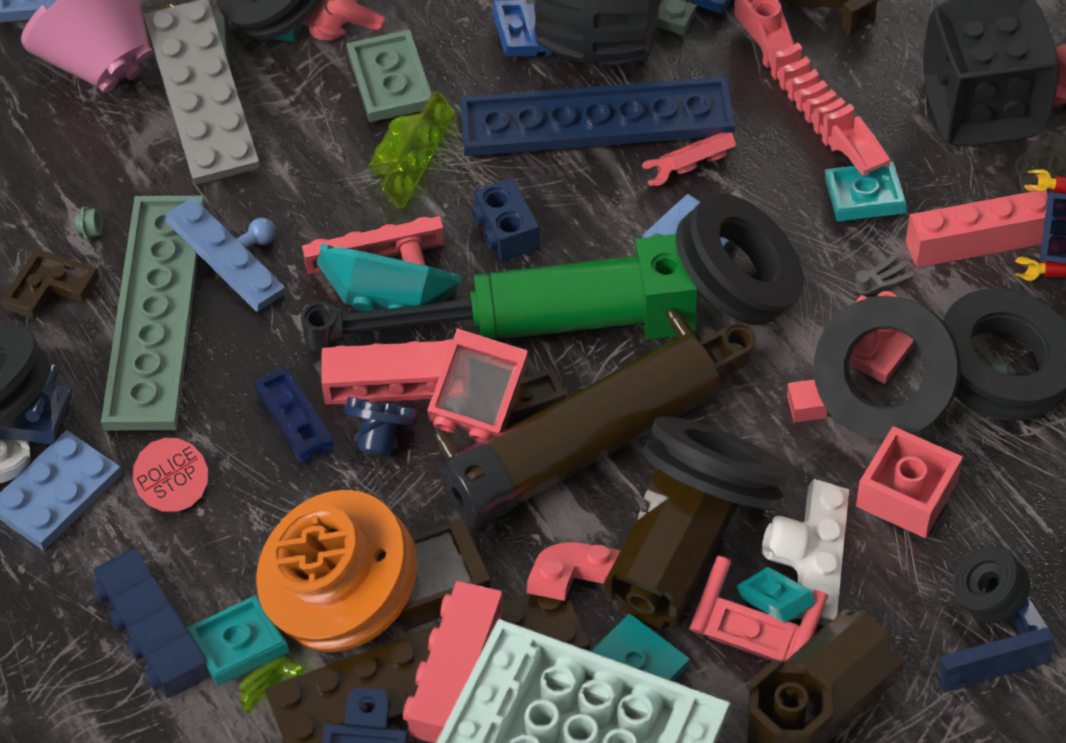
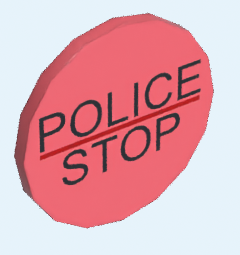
(170, 475)

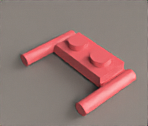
(749, 628)

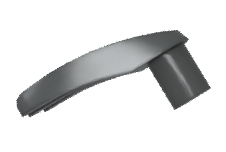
(877, 281)

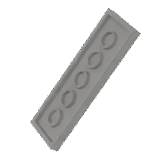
(201, 91)

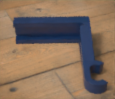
(1003, 656)

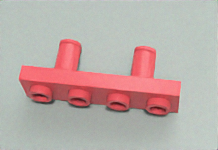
(387, 241)

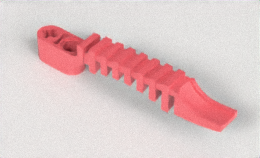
(830, 116)

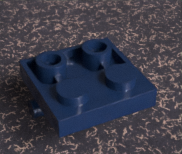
(43, 416)

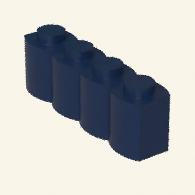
(150, 623)

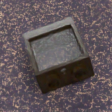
(443, 558)

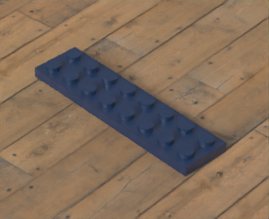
(596, 116)

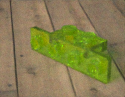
(410, 147)

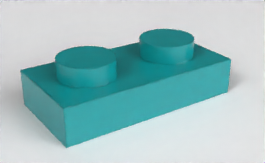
(776, 595)

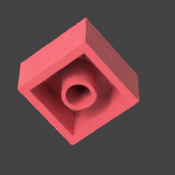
(909, 481)

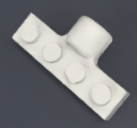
(813, 545)

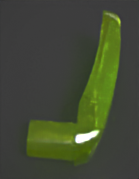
(264, 676)

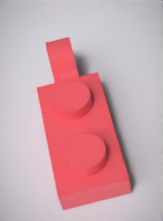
(686, 157)

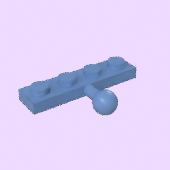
(227, 254)

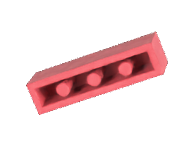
(977, 228)
(383, 371)
(455, 649)

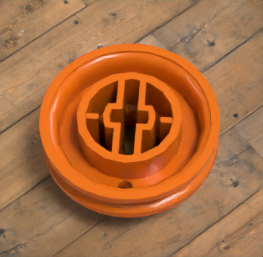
(328, 573)

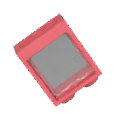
(477, 386)

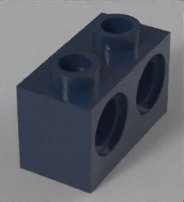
(506, 220)

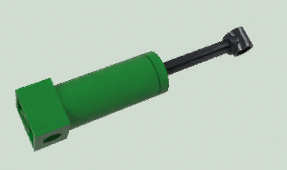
(542, 300)

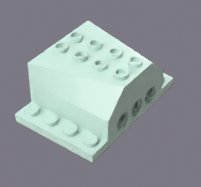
(557, 693)

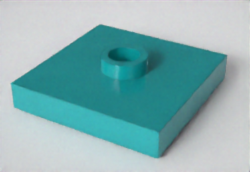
(865, 196)
(237, 640)
(642, 649)

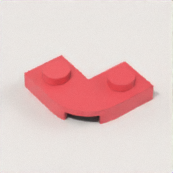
(569, 560)

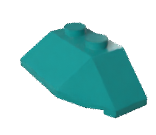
(383, 282)

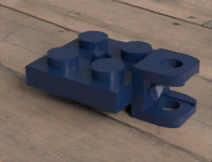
(362, 726)

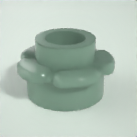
(88, 222)

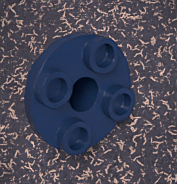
(378, 424)

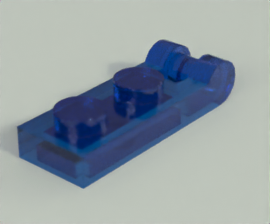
(293, 413)

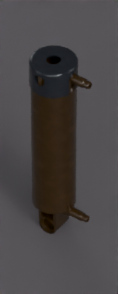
(590, 423)

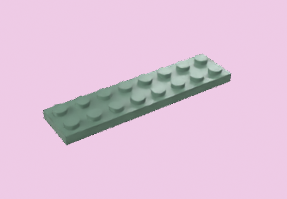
(151, 321)

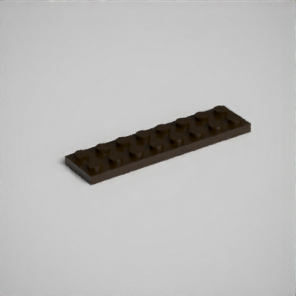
(321, 695)

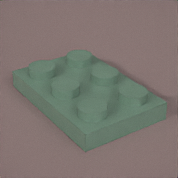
(389, 75)

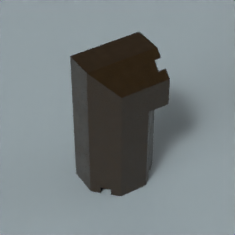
(667, 551)
(823, 682)

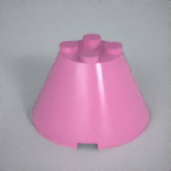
(91, 39)

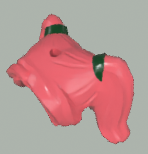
(331, 14)

